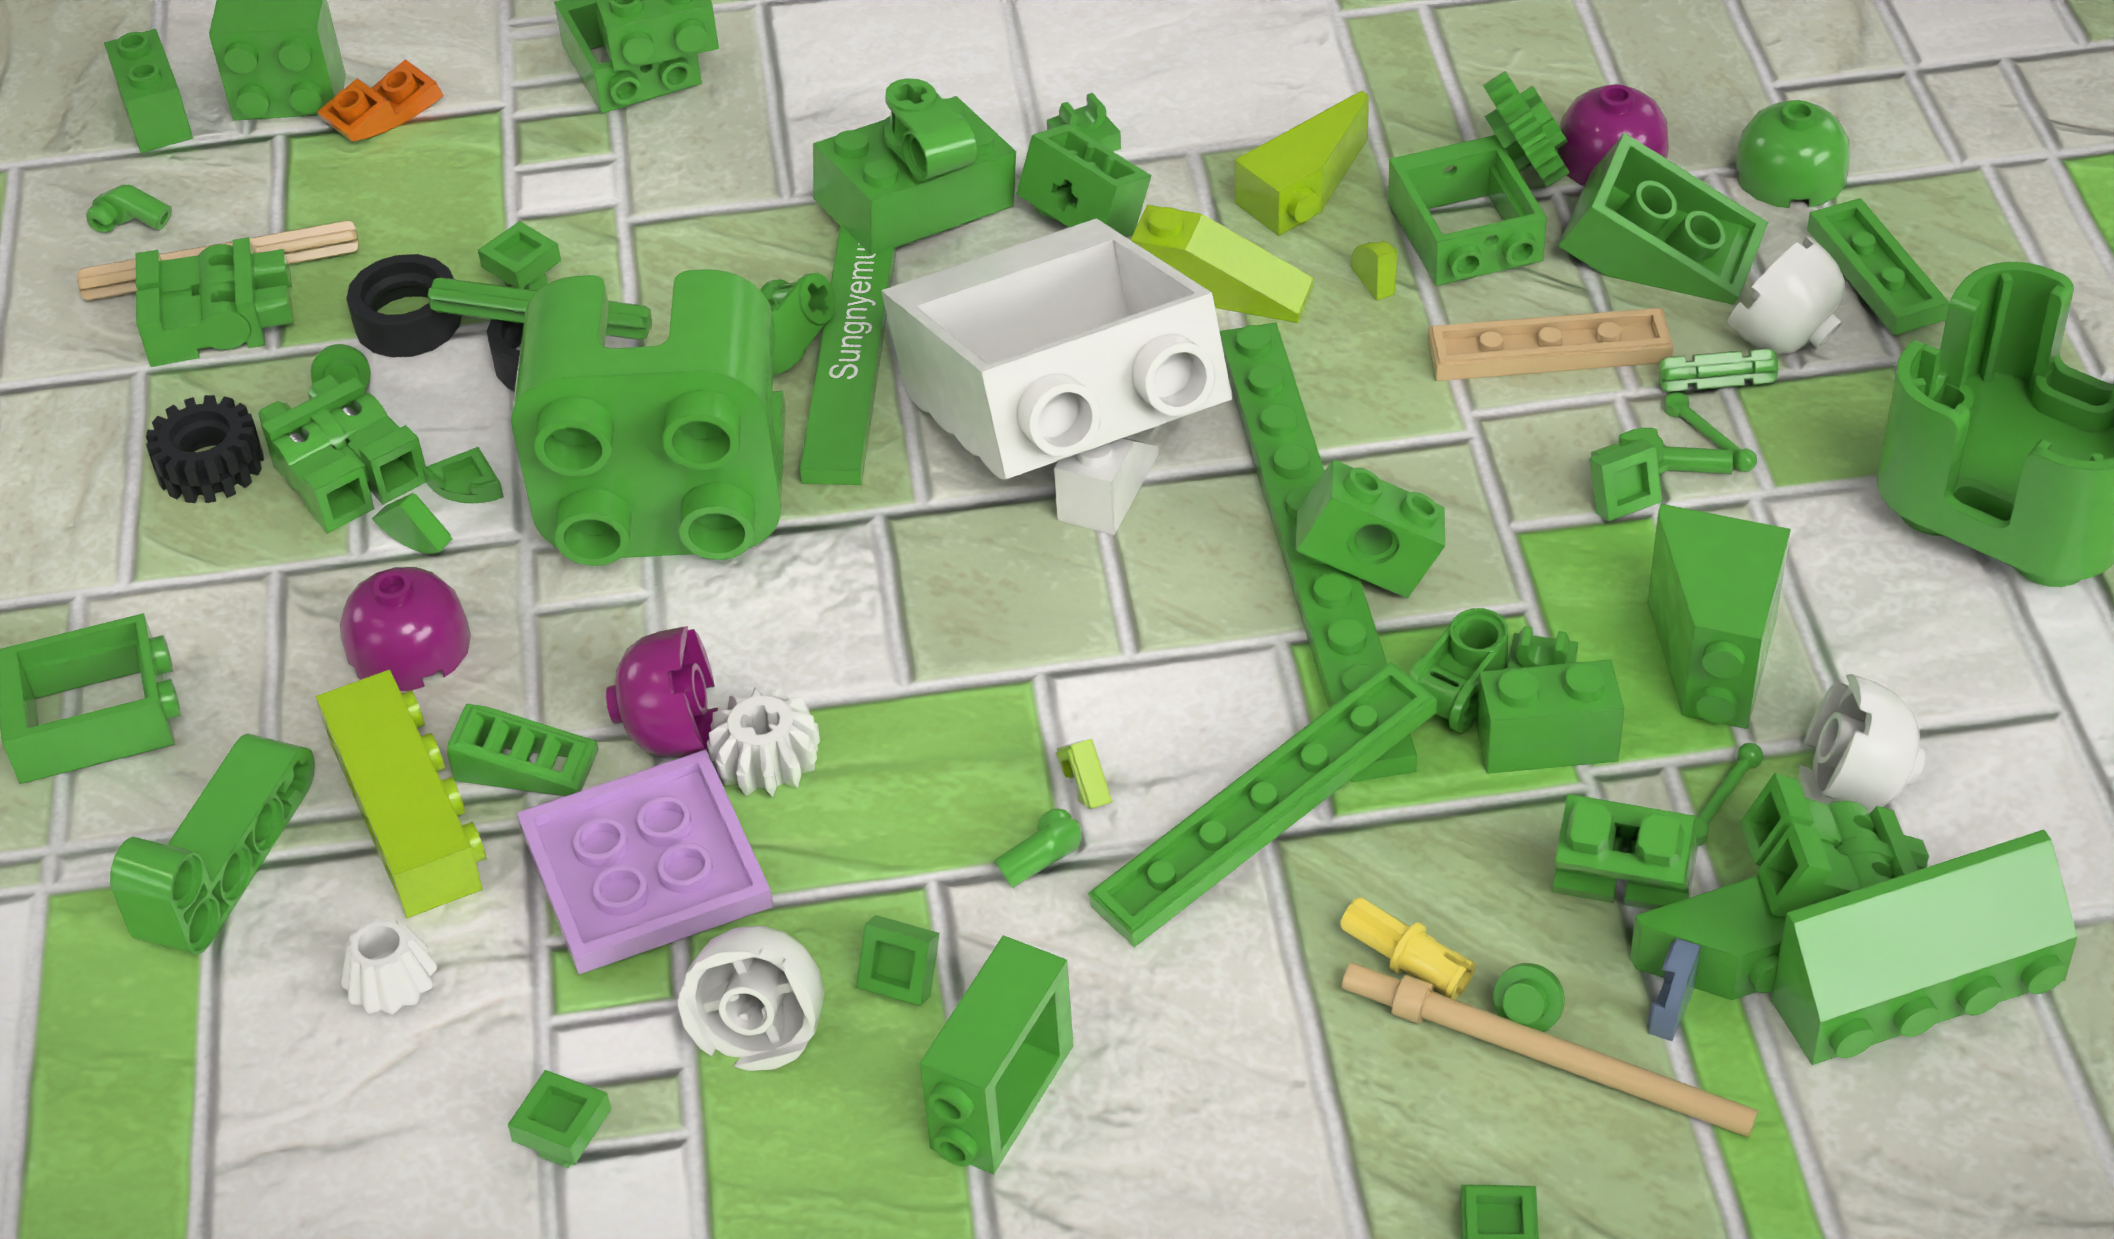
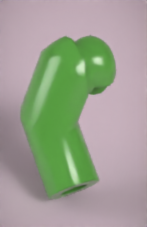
(125, 204)
(1056, 838)

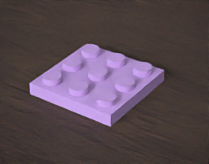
(644, 861)

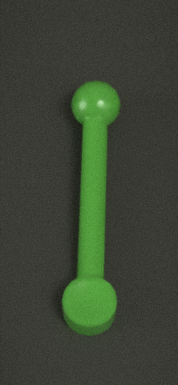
(1678, 406)
(1748, 756)

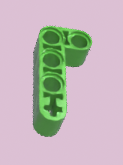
(190, 886)

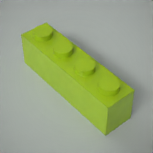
(401, 794)

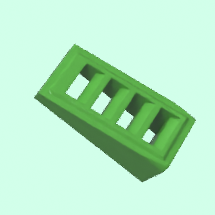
(485, 732)

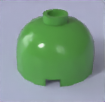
(1793, 154)

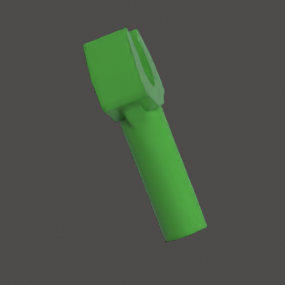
(1682, 458)

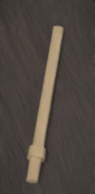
(1416, 1001)

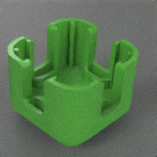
(2002, 435)
(651, 442)

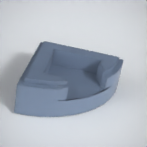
(1676, 991)

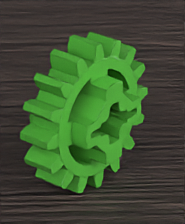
(1526, 129)

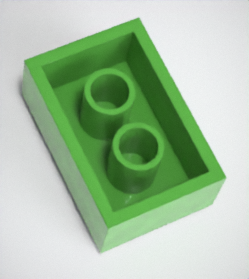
(886, 206)

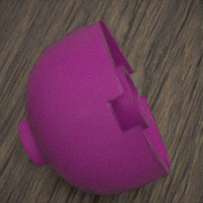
(1600, 119)
(404, 624)
(664, 693)

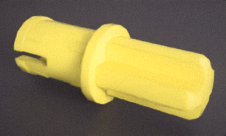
(1409, 948)

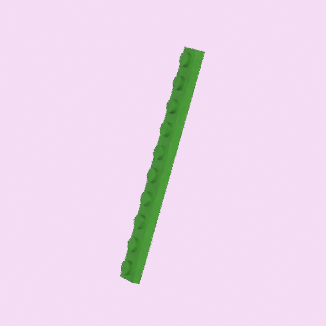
(1288, 468)

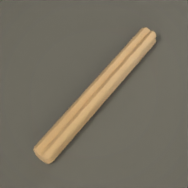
(299, 246)

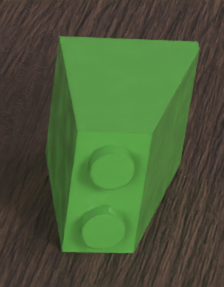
(1715, 608)

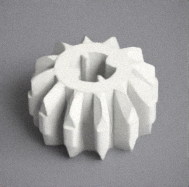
(763, 741)

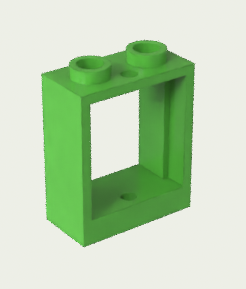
(623, 88)
(1478, 170)
(76, 661)
(997, 1054)

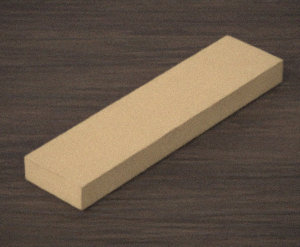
(1549, 344)

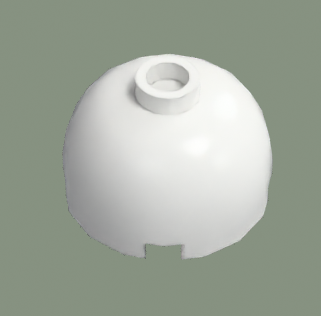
(1793, 301)
(1862, 745)
(752, 997)

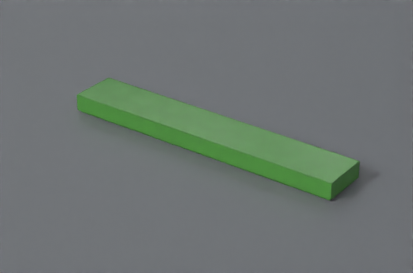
(1262, 804)

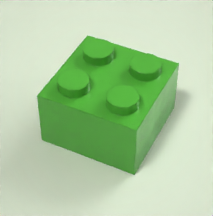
(276, 57)

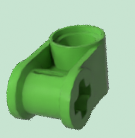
(926, 130)
(798, 315)
(1452, 666)

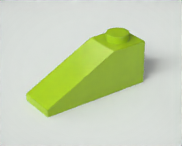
(1301, 168)
(1228, 265)

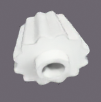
(386, 967)

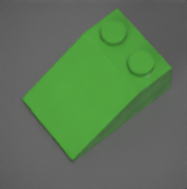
(1662, 226)

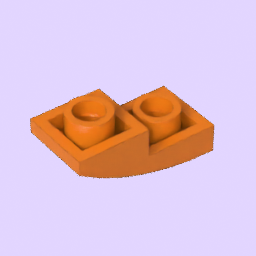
(367, 112)

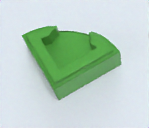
(464, 478)
(413, 525)

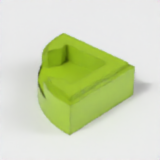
(1376, 267)
(1083, 764)

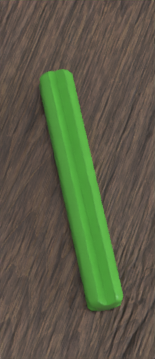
(510, 305)

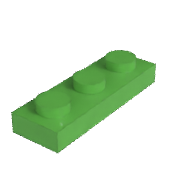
(1878, 266)

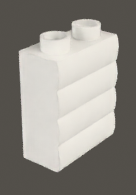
(1056, 347)

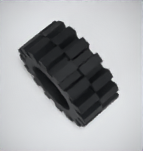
(210, 471)

